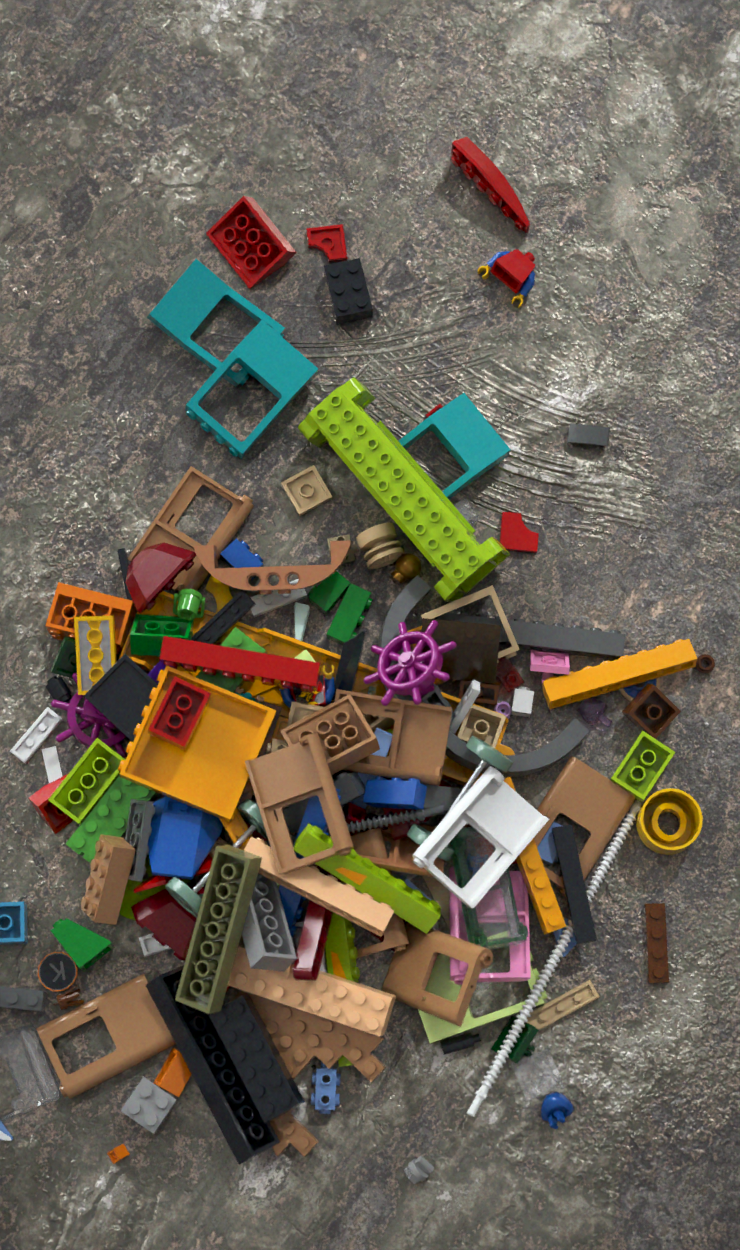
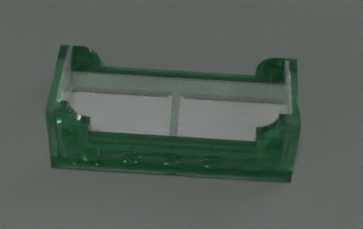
(495, 917)

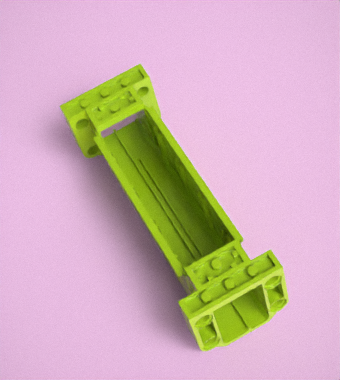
(403, 489)

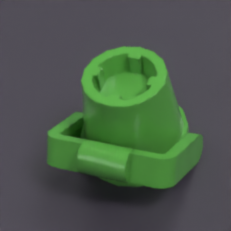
(188, 604)

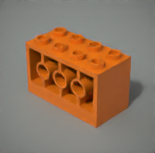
(83, 602)

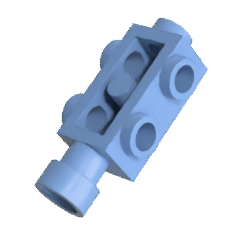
(327, 1089)

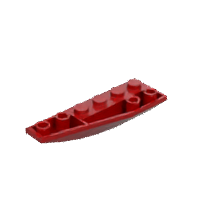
(488, 180)

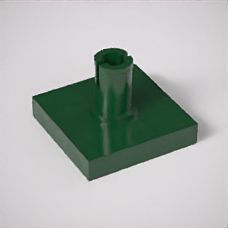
(66, 659)
(522, 1043)

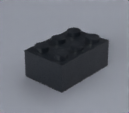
(348, 291)

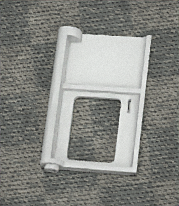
(499, 817)

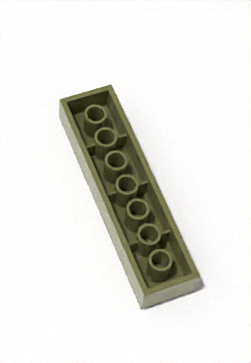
(218, 928)

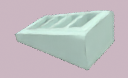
(301, 614)

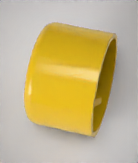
(679, 804)

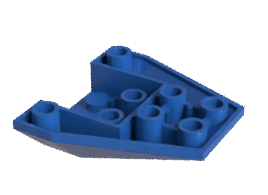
(180, 838)

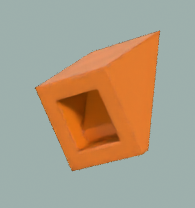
(118, 1153)

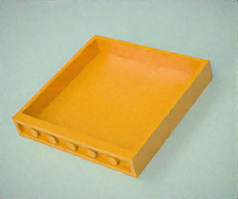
(213, 766)

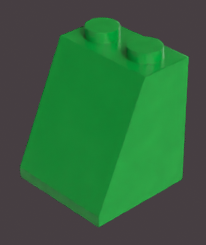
(81, 943)

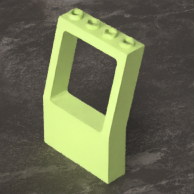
(442, 986)

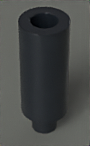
(459, 1043)

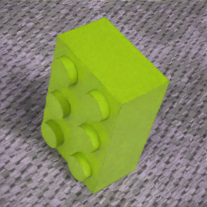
(642, 766)

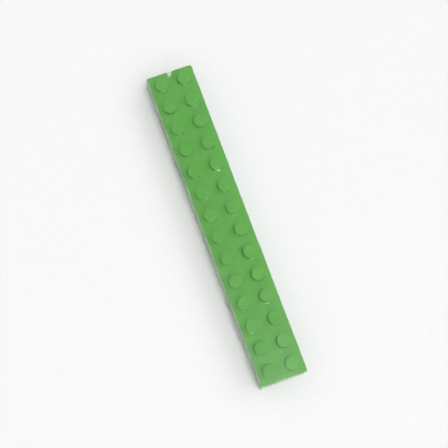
(112, 810)

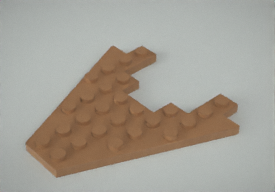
(301, 1038)

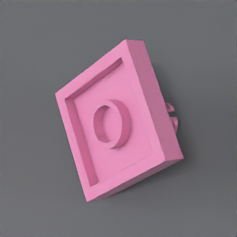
(549, 663)

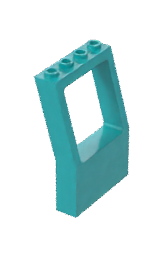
(190, 303)
(274, 365)
(466, 437)

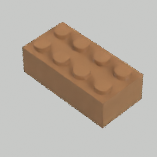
(108, 879)

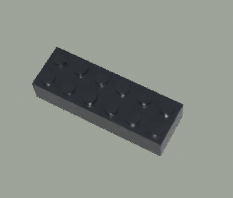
(256, 1058)

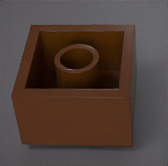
(651, 711)

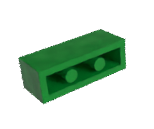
(349, 614)

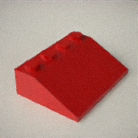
(250, 242)

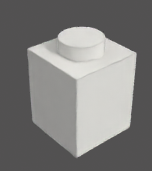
(522, 702)

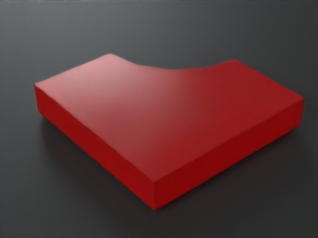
(329, 241)
(516, 535)

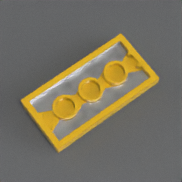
(94, 649)

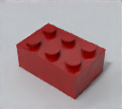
(179, 713)

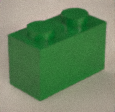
(328, 593)

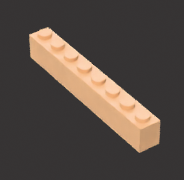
(325, 891)

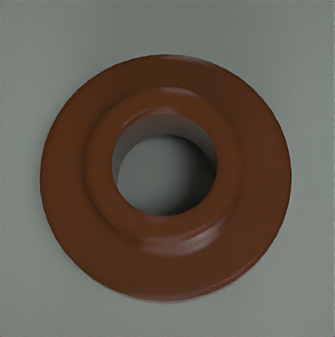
(707, 658)

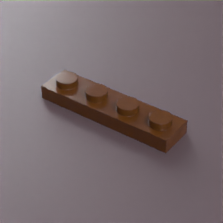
(656, 943)

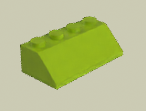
(87, 781)

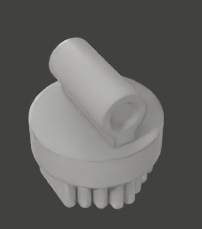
(418, 1170)

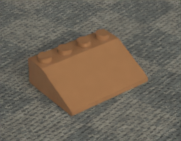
(341, 730)

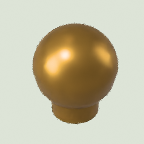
(407, 567)

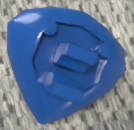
(556, 1108)

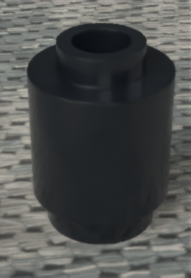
(58, 689)

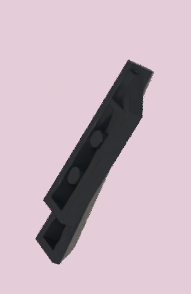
(349, 663)

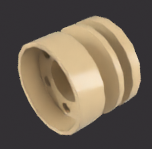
(380, 545)

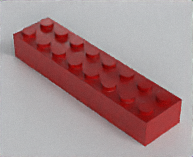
(240, 663)

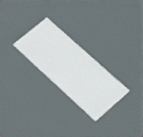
(52, 763)

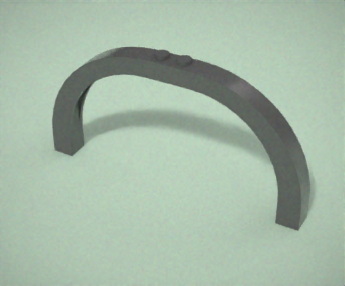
(456, 748)

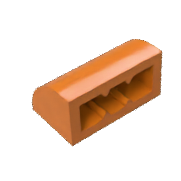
(173, 1073)

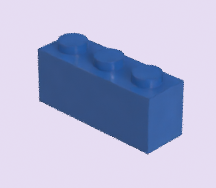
(395, 793)

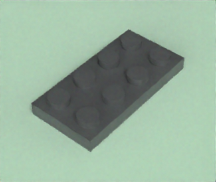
(137, 835)

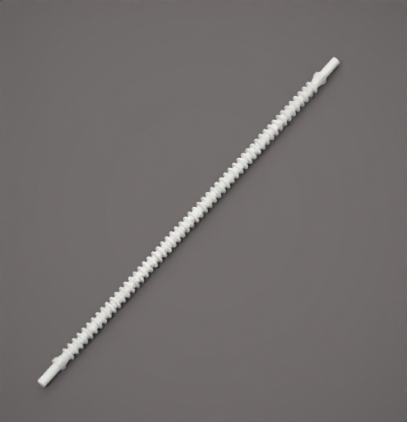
(481, 1094)

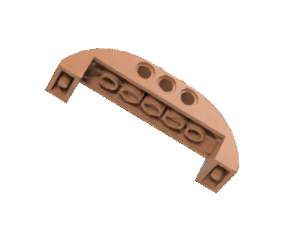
(241, 577)

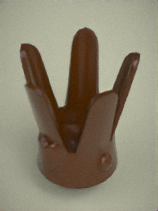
(64, 1000)

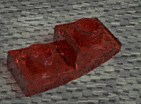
(508, 674)

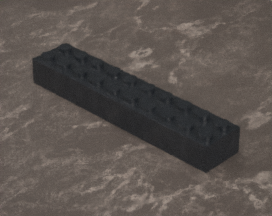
(213, 1070)

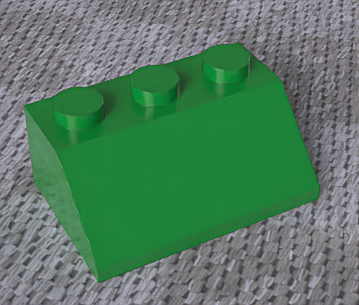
(149, 631)

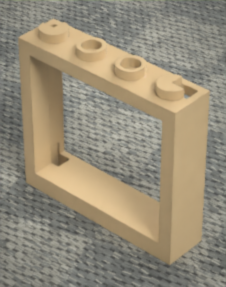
(509, 652)

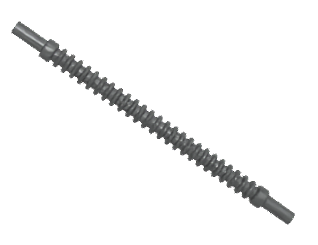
(402, 817)

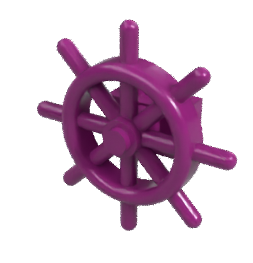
(415, 667)
(90, 716)

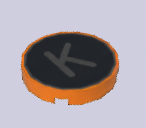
(57, 971)

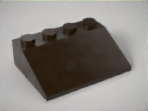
(474, 652)

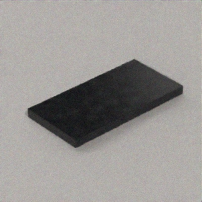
(122, 695)

